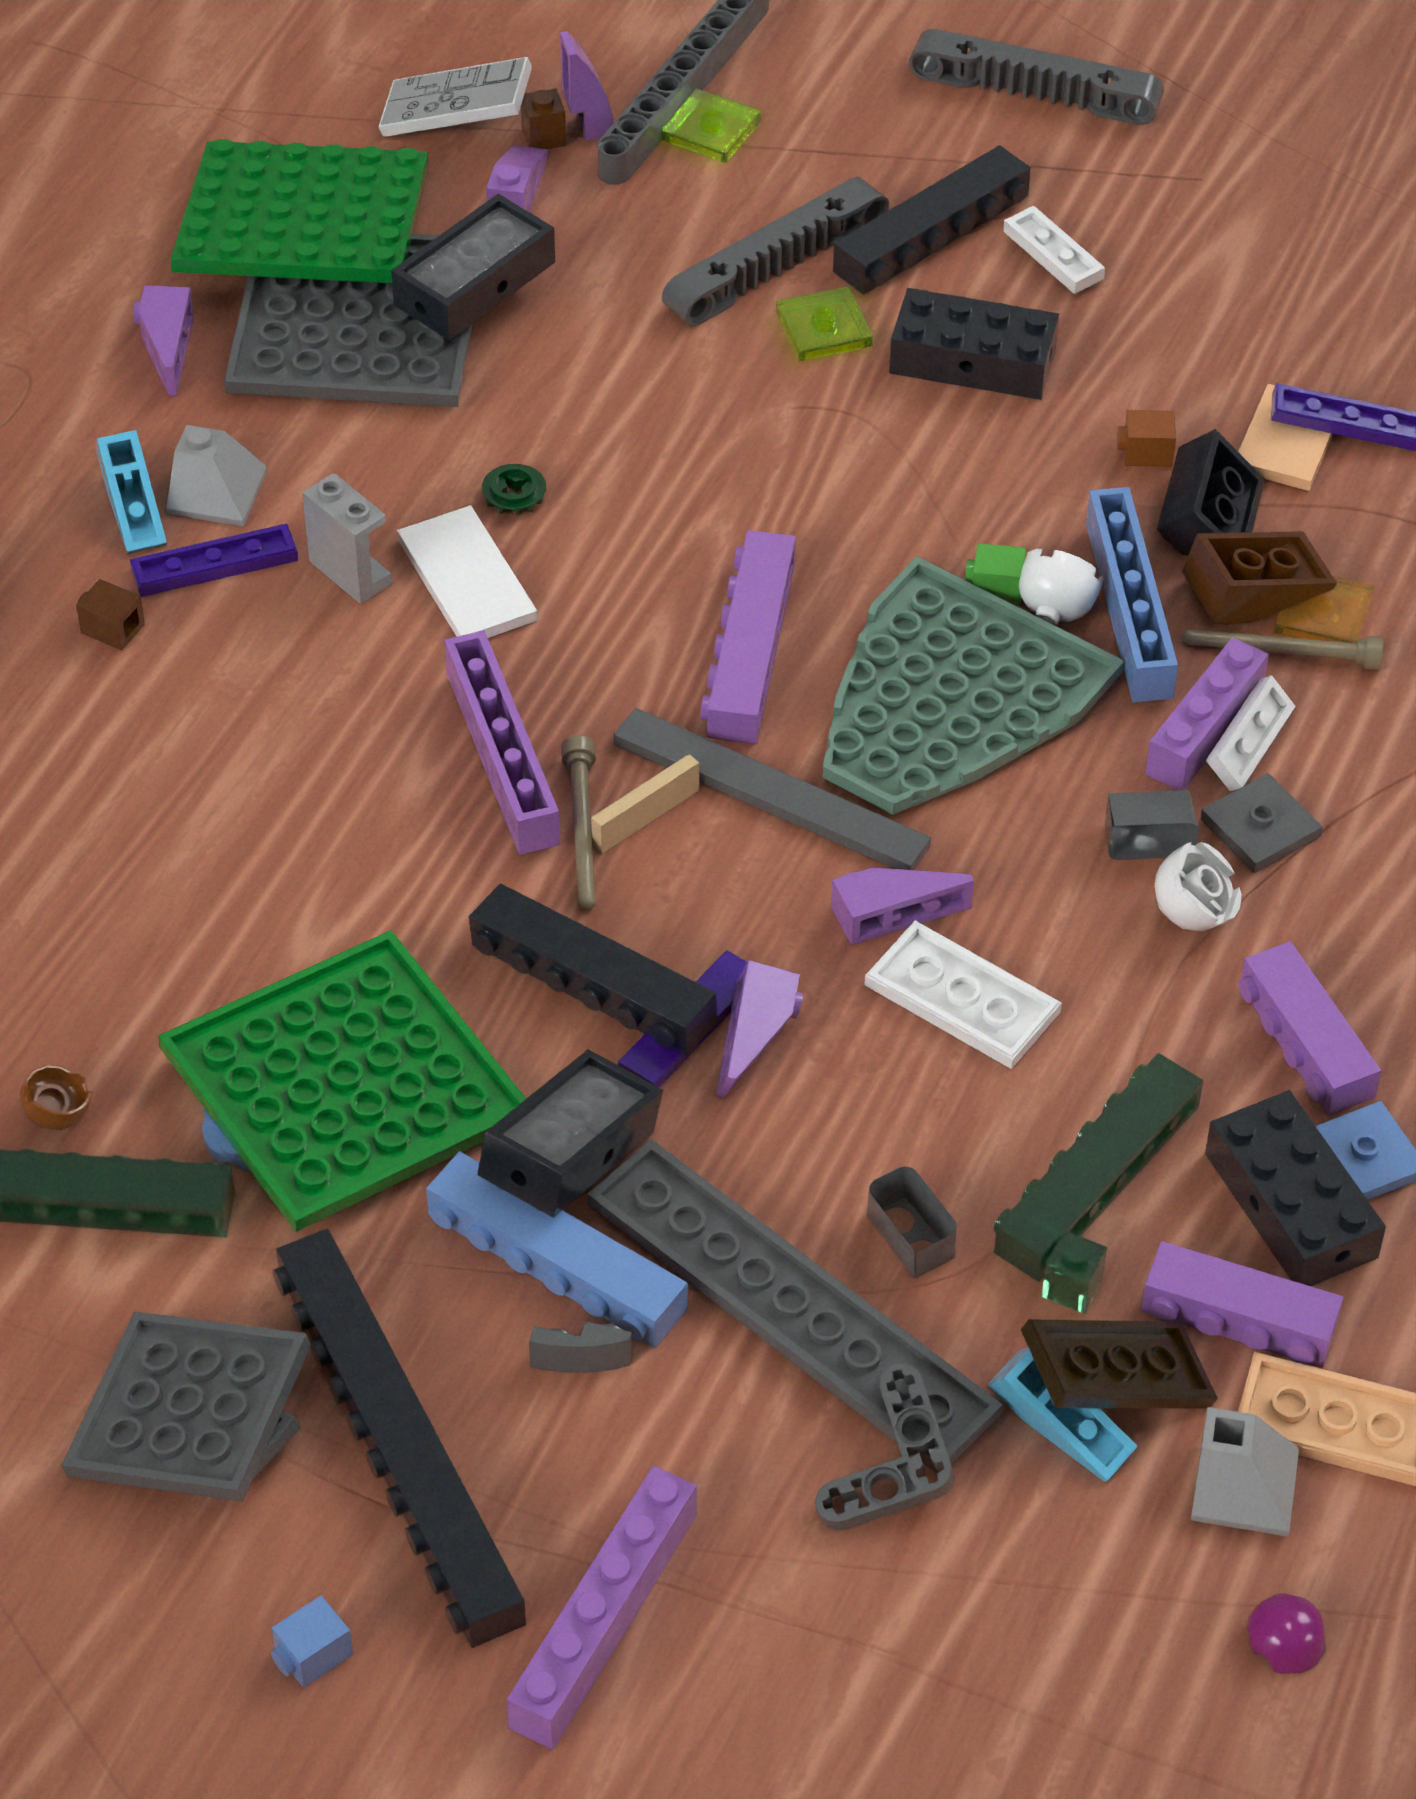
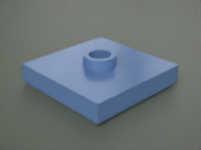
(1372, 1149)

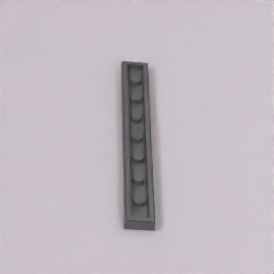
(775, 791)

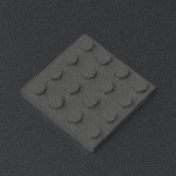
(187, 1406)

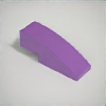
(583, 89)

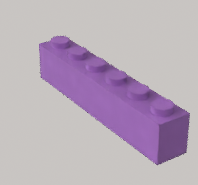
(750, 637)
(502, 743)
(602, 1608)

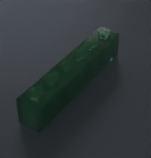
(1098, 1164)
(115, 1193)

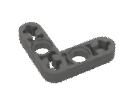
(904, 1470)

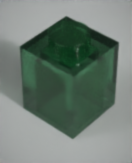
(1074, 1271)

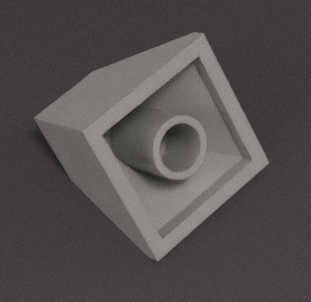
(213, 477)

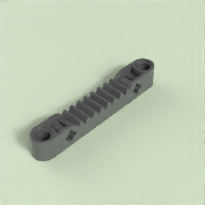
(1128, 98)
(716, 281)

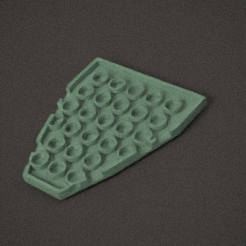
(953, 689)

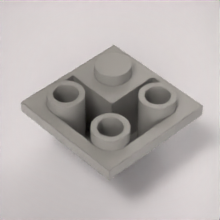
(1244, 1474)

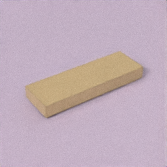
(645, 803)

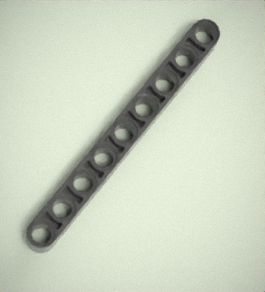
(688, 68)

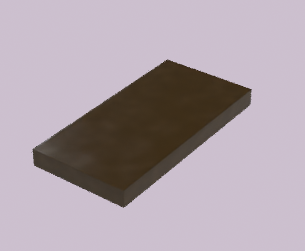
(1118, 1364)

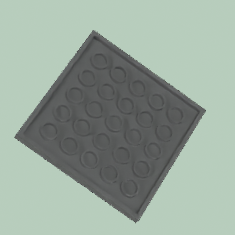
(341, 344)

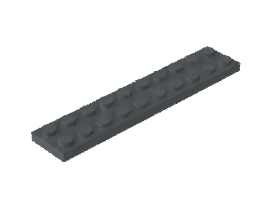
(785, 1297)

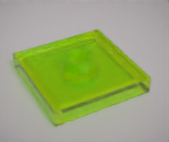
(711, 125)
(824, 323)

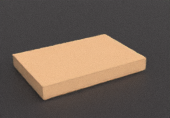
(1283, 450)

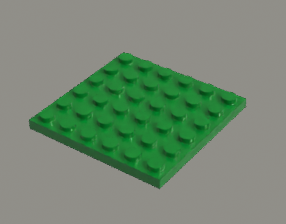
(300, 211)
(342, 1079)

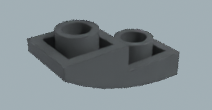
(596, 1350)

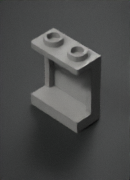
(338, 540)

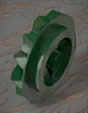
(518, 478)

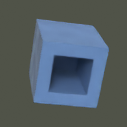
(311, 1642)

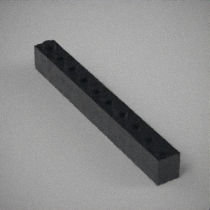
(399, 1440)

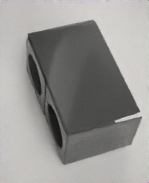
(1149, 824)
(908, 1190)

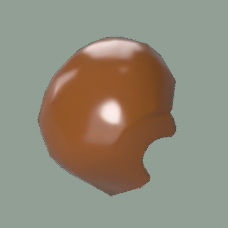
(55, 1097)

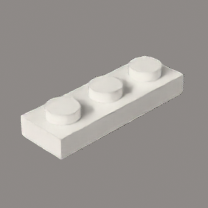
(1054, 249)
(1250, 733)

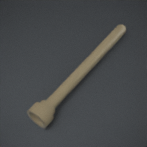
(1364, 651)
(578, 758)

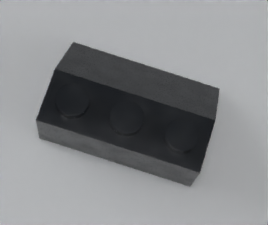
(1209, 492)

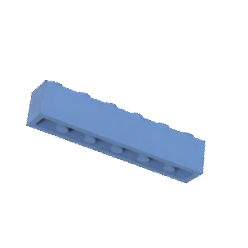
(1131, 595)
(559, 1252)

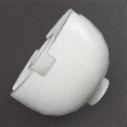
(1058, 586)
(1196, 888)

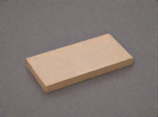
(1335, 1416)

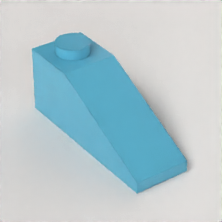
(130, 491)
(1079, 1432)

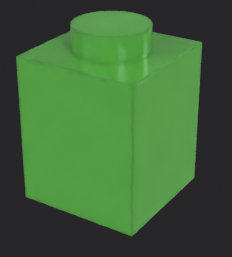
(997, 570)

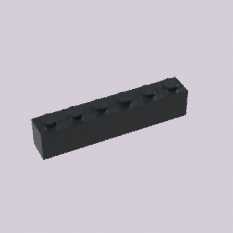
(931, 219)
(593, 969)

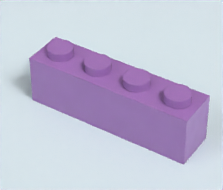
(1204, 714)
(1309, 1028)
(1241, 1304)

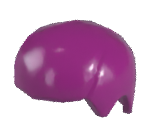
(1287, 1633)

